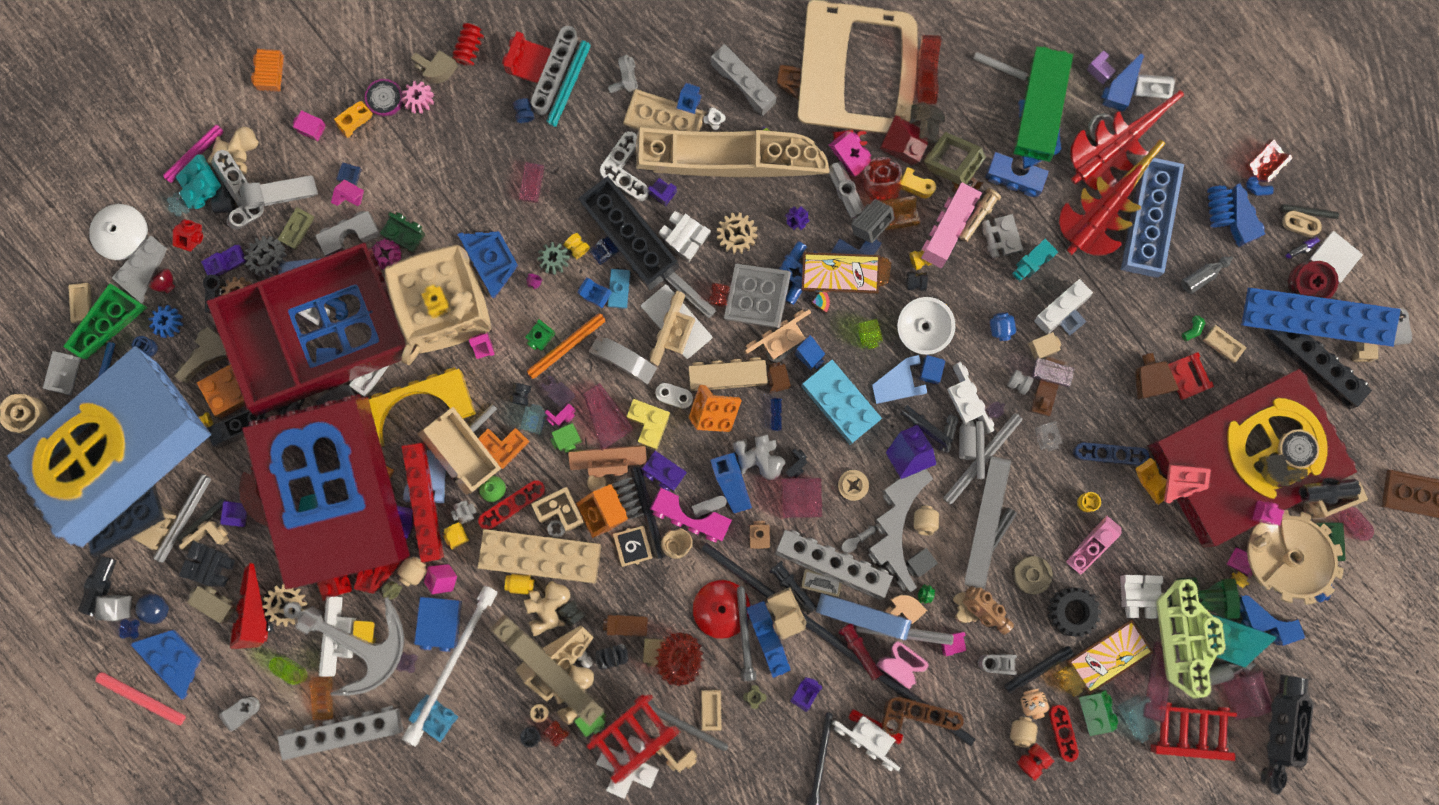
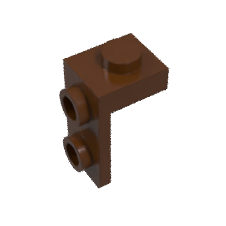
(626, 625)

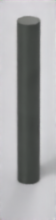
(1310, 211)
(205, 517)

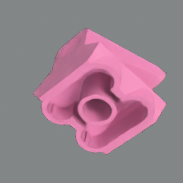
(902, 664)

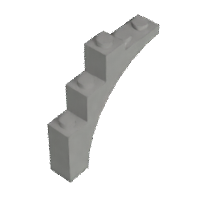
(891, 524)

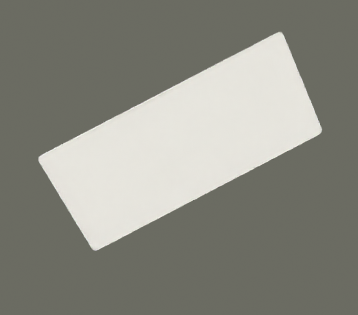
(659, 305)

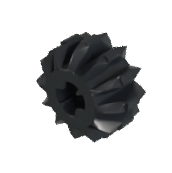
(611, 656)

